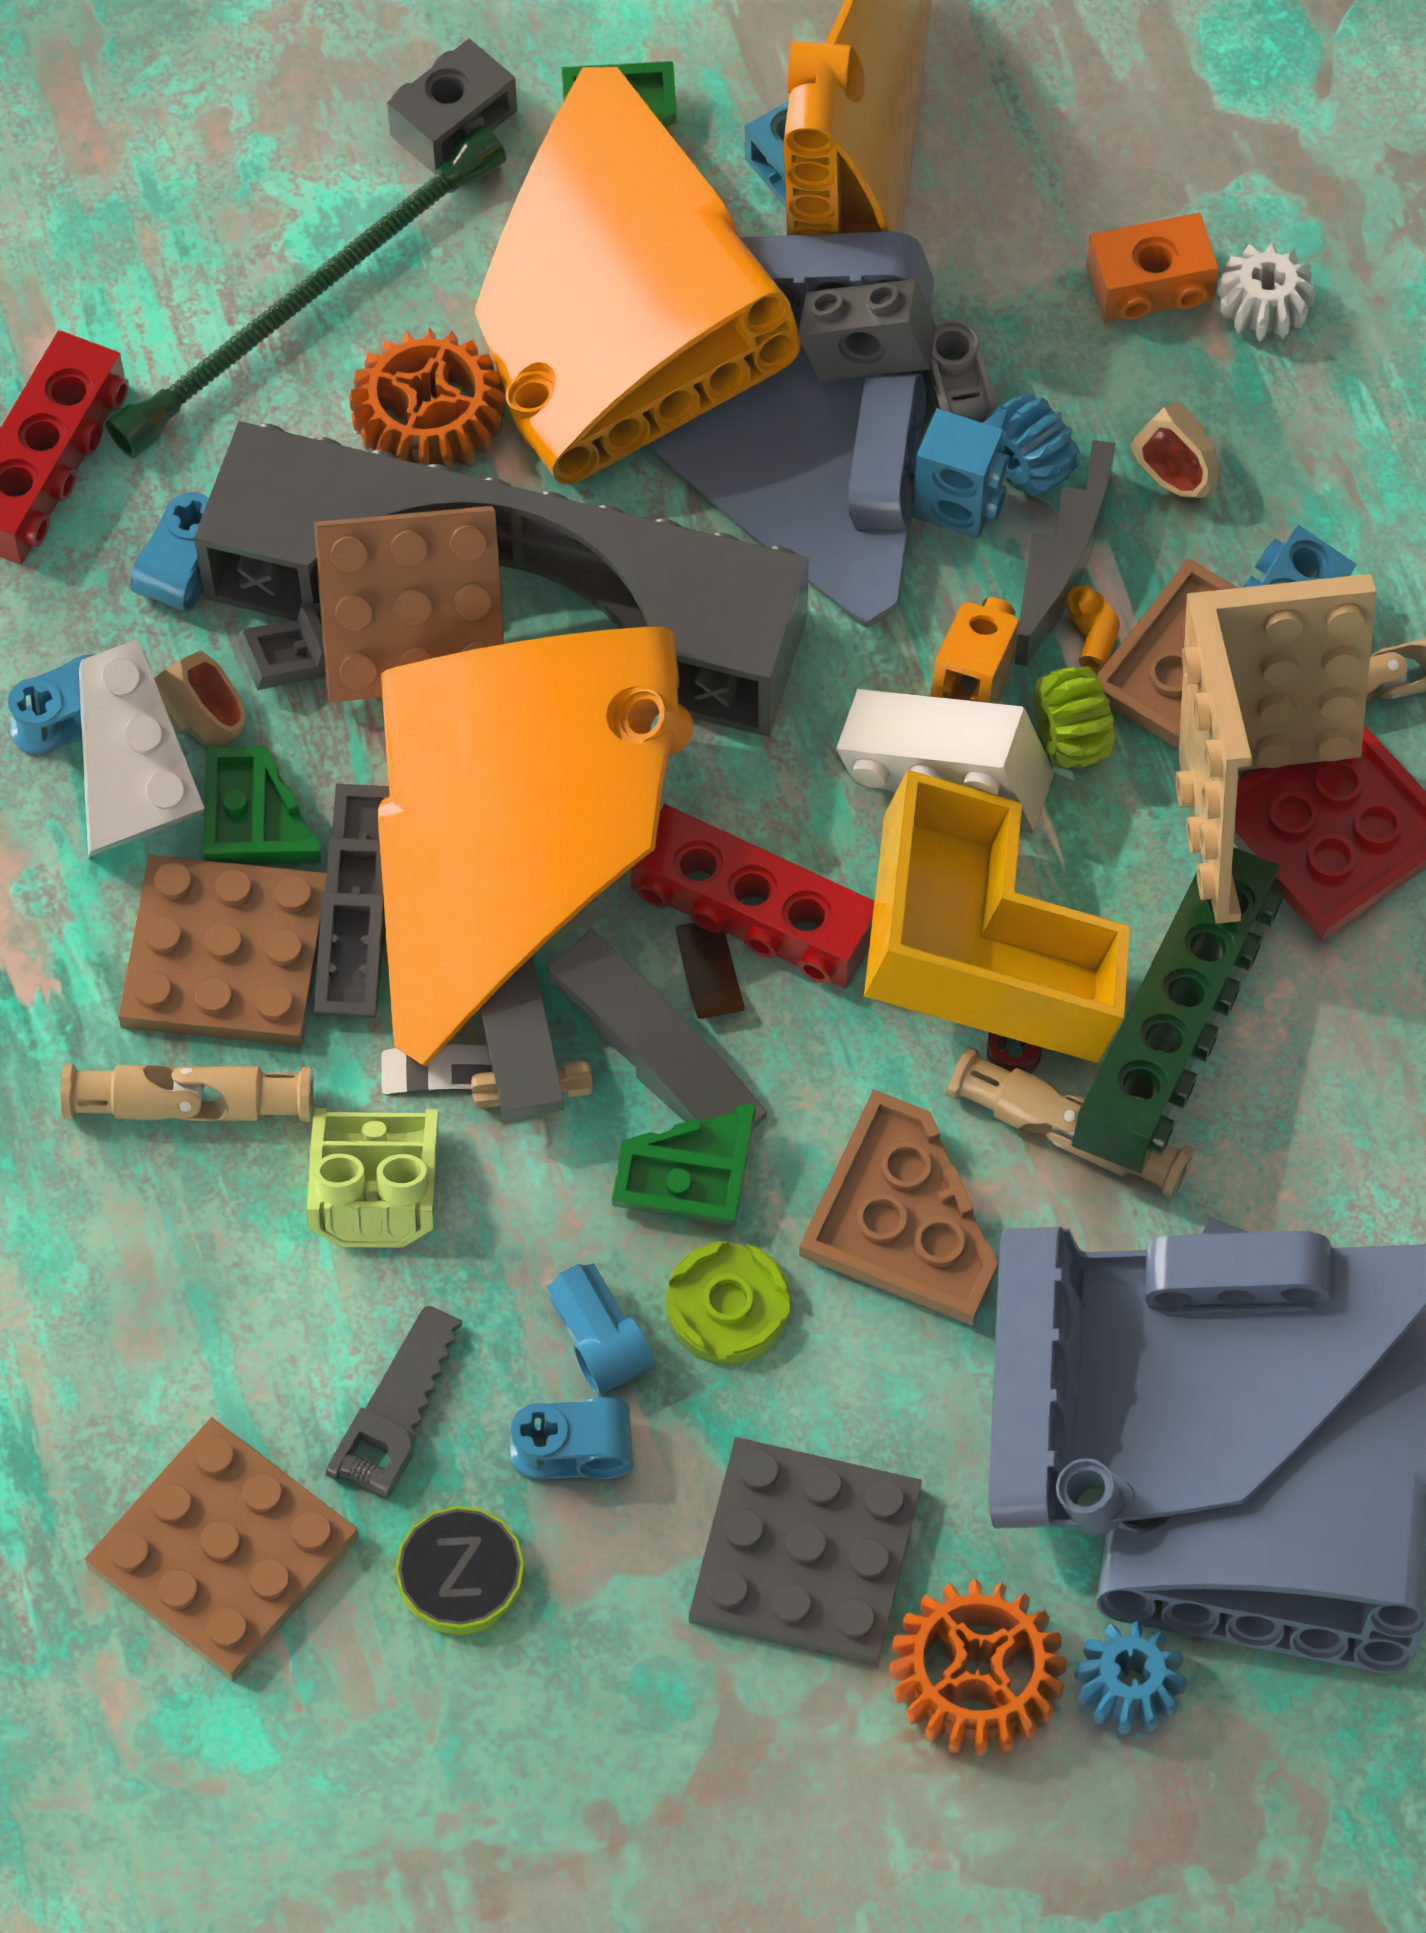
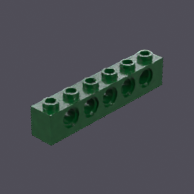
(1127, 1128)

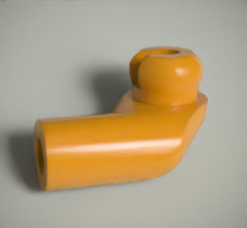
(1096, 622)

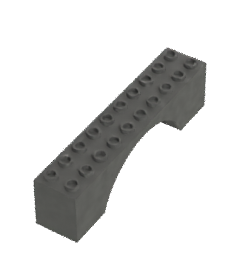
(726, 600)

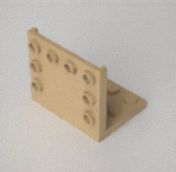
(1265, 685)

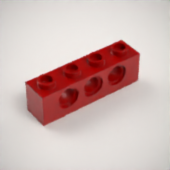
(67, 373)
(745, 870)

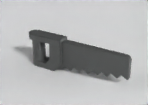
(397, 1405)

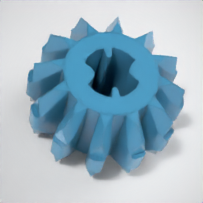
(1036, 444)
(1144, 1656)

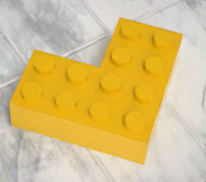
(970, 948)

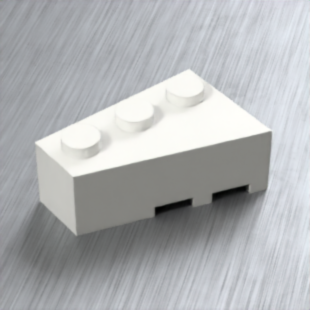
(950, 740)
(130, 752)

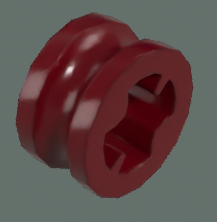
(1027, 1062)

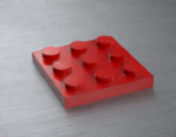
(1337, 830)

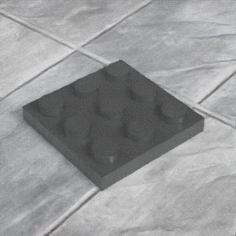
(805, 1551)

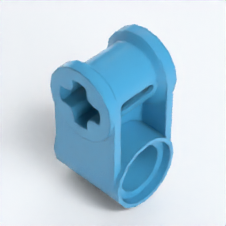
(169, 563)
(53, 705)
(579, 1440)

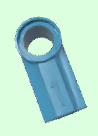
(606, 1343)

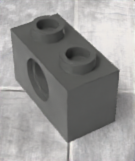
(478, 93)
(867, 330)

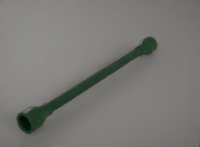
(143, 421)

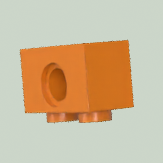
(1170, 246)

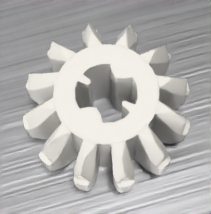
(1266, 292)

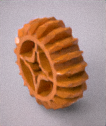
(411, 378)
(950, 1625)

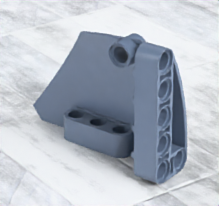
(818, 460)
(1177, 1365)
(1314, 1560)

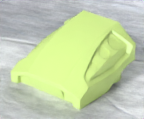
(372, 1177)

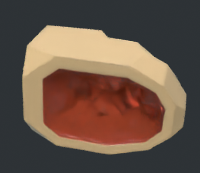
(1178, 453)
(201, 700)

